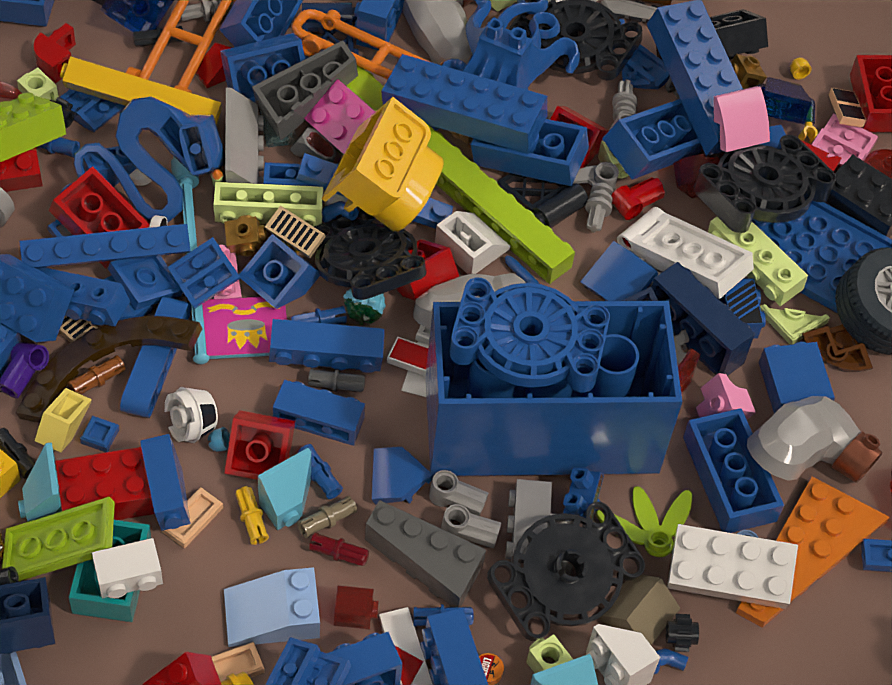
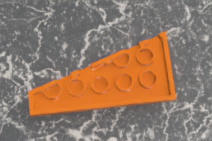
(826, 529)

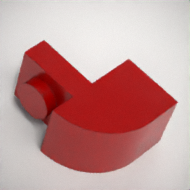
(54, 51)

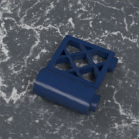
(347, 15)

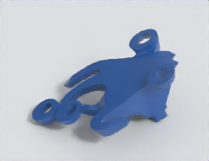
(509, 54)

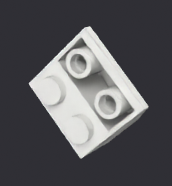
(470, 241)
(622, 656)

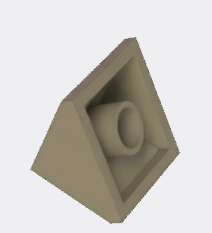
(643, 607)

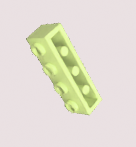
(263, 200)
(772, 267)

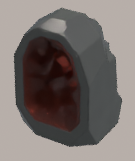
(314, 144)

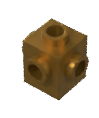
(748, 71)
(245, 235)

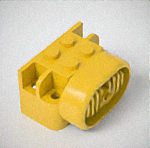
(388, 167)

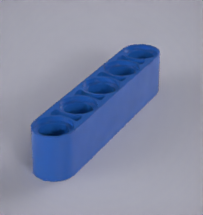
(152, 366)

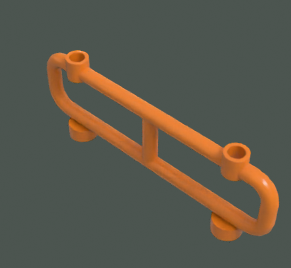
(332, 20)
(171, 31)

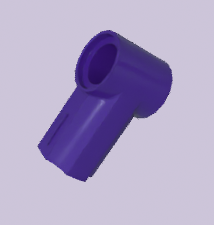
(25, 361)

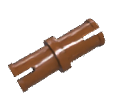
(97, 375)

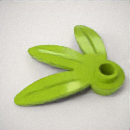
(656, 538)

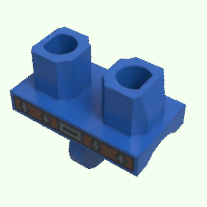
(583, 491)

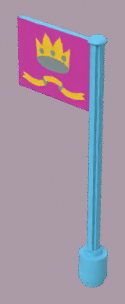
(229, 325)

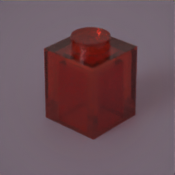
(355, 607)

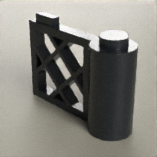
(554, 203)

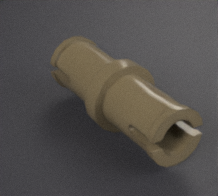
(327, 516)

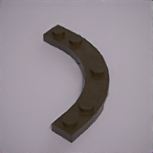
(98, 343)

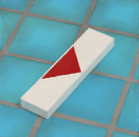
(406, 642)

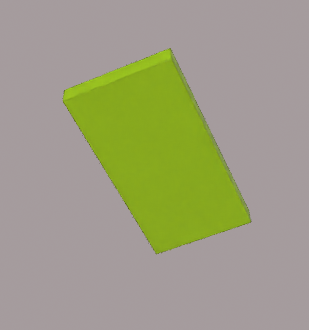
(59, 539)

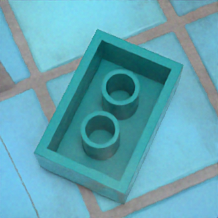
(85, 591)

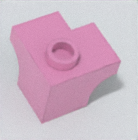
(724, 396)

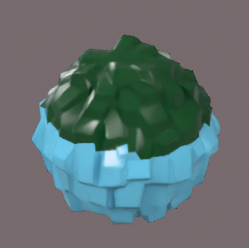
(364, 310)

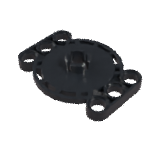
(599, 37)
(366, 254)
(566, 595)

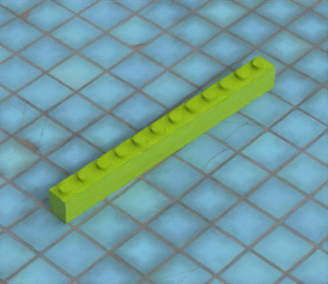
(485, 198)

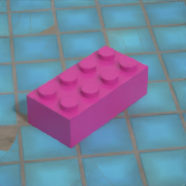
(339, 115)

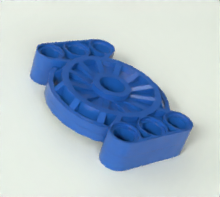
(522, 359)

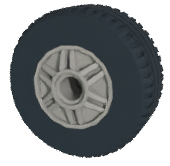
(866, 300)

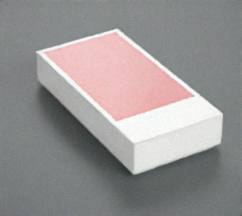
(409, 356)

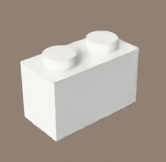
(127, 568)

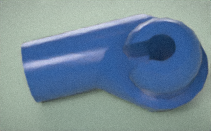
(331, 211)
(671, 658)

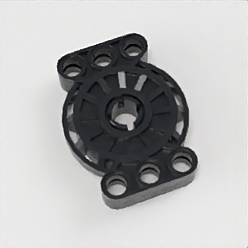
(764, 183)

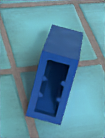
(165, 482)

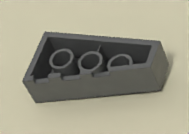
(295, 91)
(426, 552)

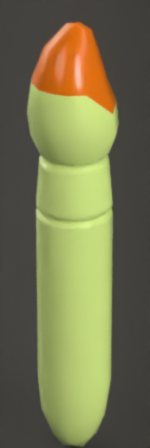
(217, 176)

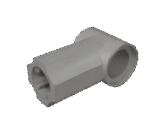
(457, 493)
(472, 527)

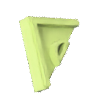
(792, 322)

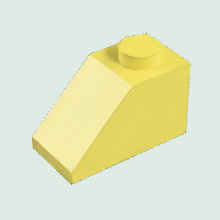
(62, 419)

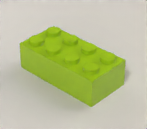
(28, 124)

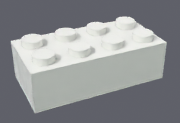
(732, 566)

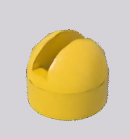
(800, 68)

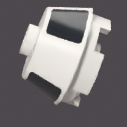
(191, 413)

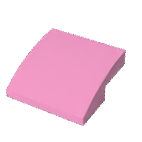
(741, 119)
(844, 140)

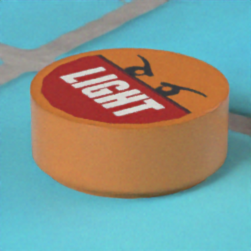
(492, 667)

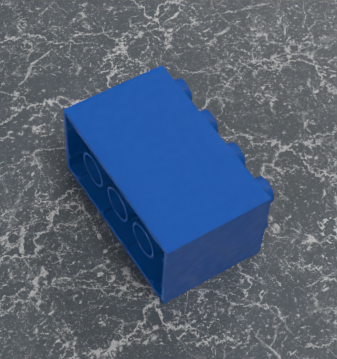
(509, 429)

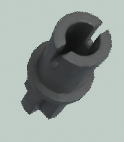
(336, 380)

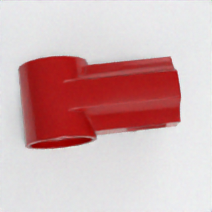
(633, 200)

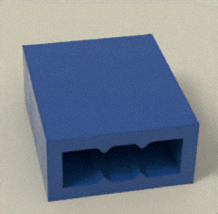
(794, 373)

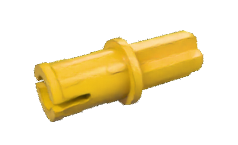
(251, 515)

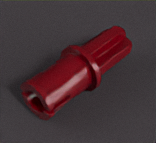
(339, 549)

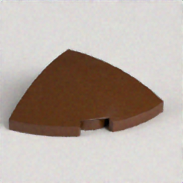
(840, 348)

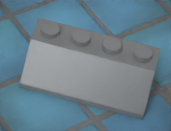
(242, 140)

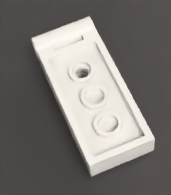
(668, 240)

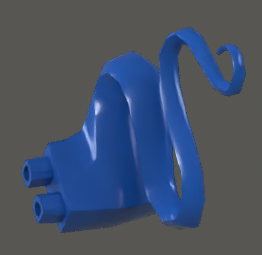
(186, 136)

